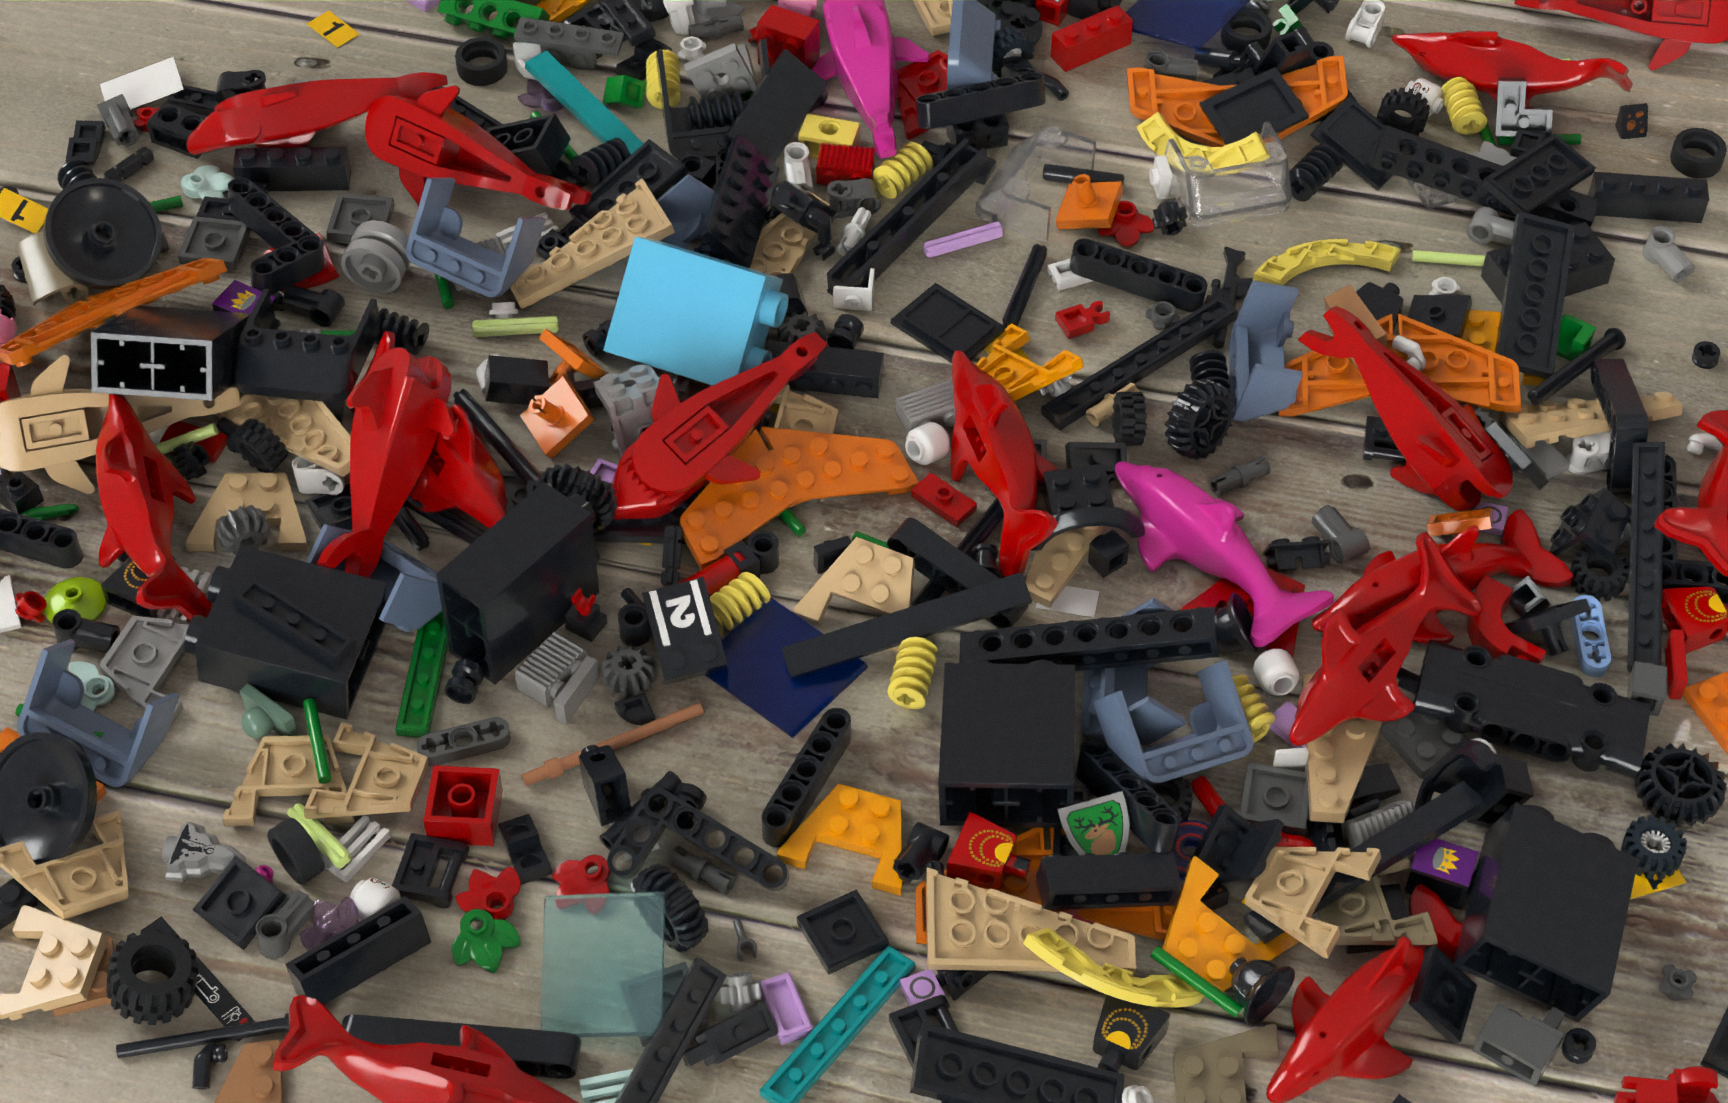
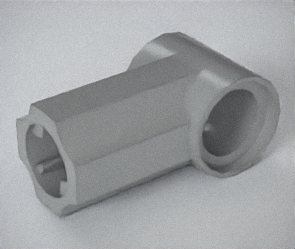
(1488, 226)
(1662, 250)

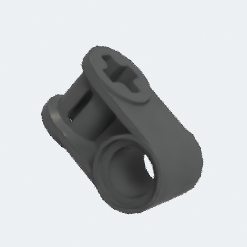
(852, 196)

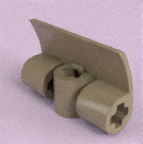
(43, 275)

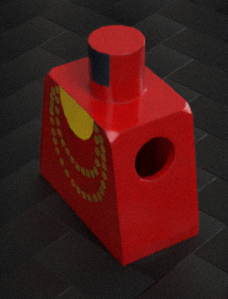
(1697, 613)
(985, 854)

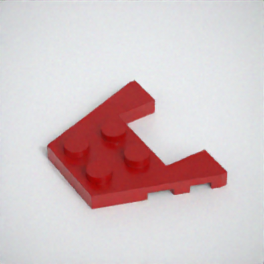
(919, 80)
(1219, 593)

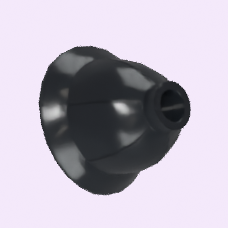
(1235, 626)
(1259, 987)

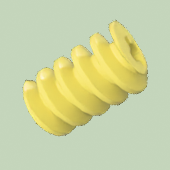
(672, 69)
(1463, 106)
(902, 169)
(737, 600)
(912, 673)
(1256, 712)

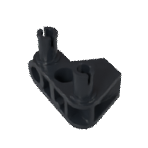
(1288, 52)

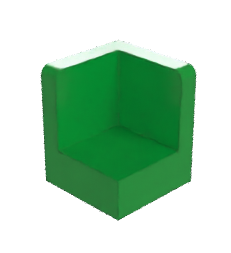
(624, 91)
(1574, 337)

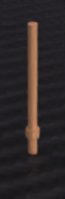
(555, 767)

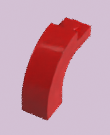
(1488, 627)

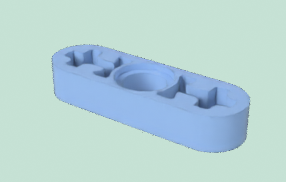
(1585, 646)

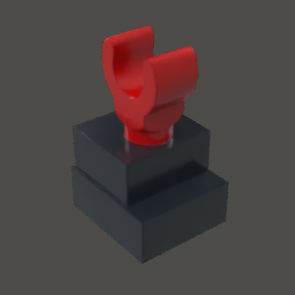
(584, 616)

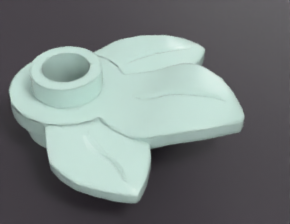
(206, 182)
(92, 682)

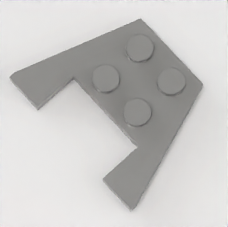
(144, 658)

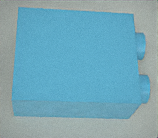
(693, 313)

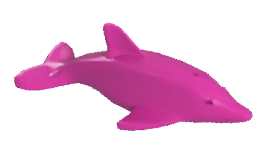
(1204, 531)

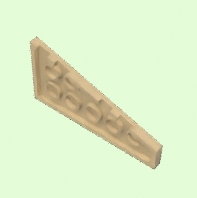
(1576, 418)
(988, 927)

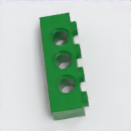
(478, 18)

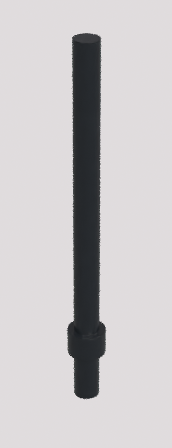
(203, 1037)

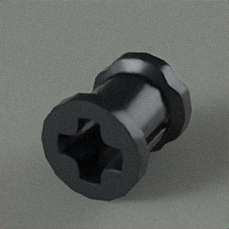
(986, 556)

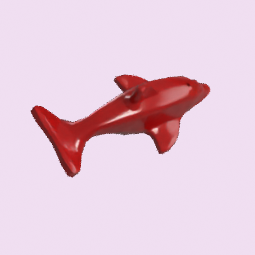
(1486, 57)
(1002, 453)
(458, 469)
(138, 505)
(1708, 523)
(1393, 580)
(1363, 663)
(1346, 1030)
(412, 1071)

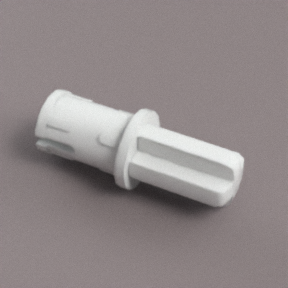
(854, 231)

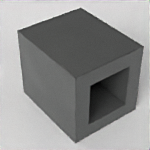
(1648, 685)

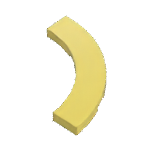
(1157, 131)
(1324, 253)
(1154, 990)

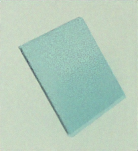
(603, 964)

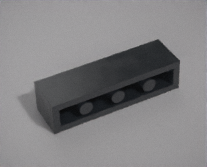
(295, 168)
(1649, 197)
(838, 371)
(1108, 881)
(359, 952)

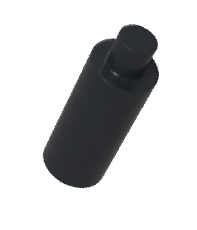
(1219, 58)

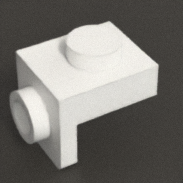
(522, 53)
(1161, 178)

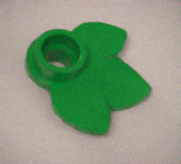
(483, 944)

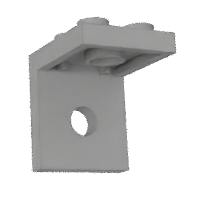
(709, 71)
(628, 402)

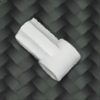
(680, 15)
(797, 165)

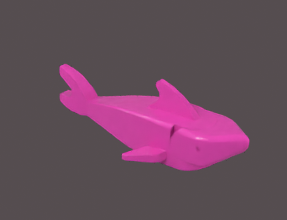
(866, 63)

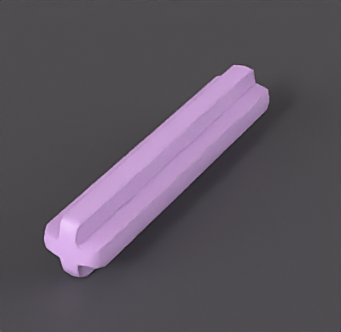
(962, 239)

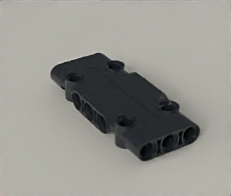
(1532, 708)

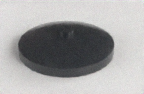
(102, 233)
(46, 795)

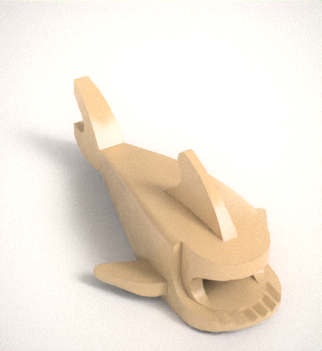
(60, 426)

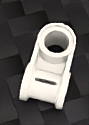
(1366, 23)
(1589, 453)
(316, 479)

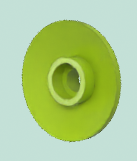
(77, 594)

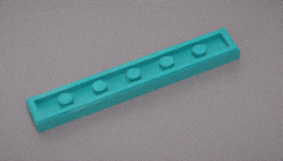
(580, 101)
(838, 1028)

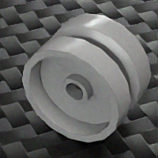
(376, 257)

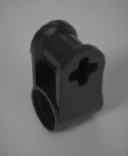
(238, 82)

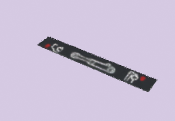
(210, 989)

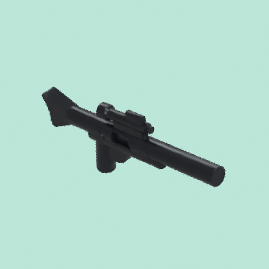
(1233, 288)

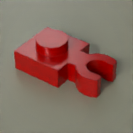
(1078, 320)

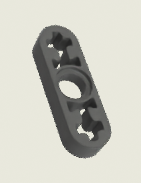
(470, 730)

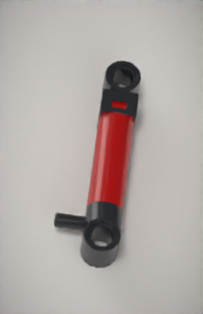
(757, 558)

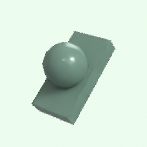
(264, 715)

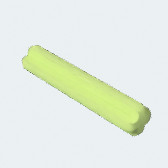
(514, 326)
(322, 837)

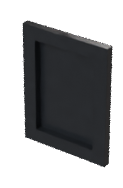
(1251, 103)
(1355, 137)
(947, 324)

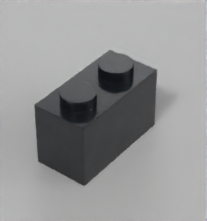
(515, 379)

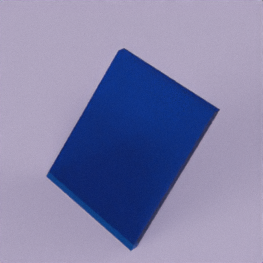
(1183, 21)
(760, 675)

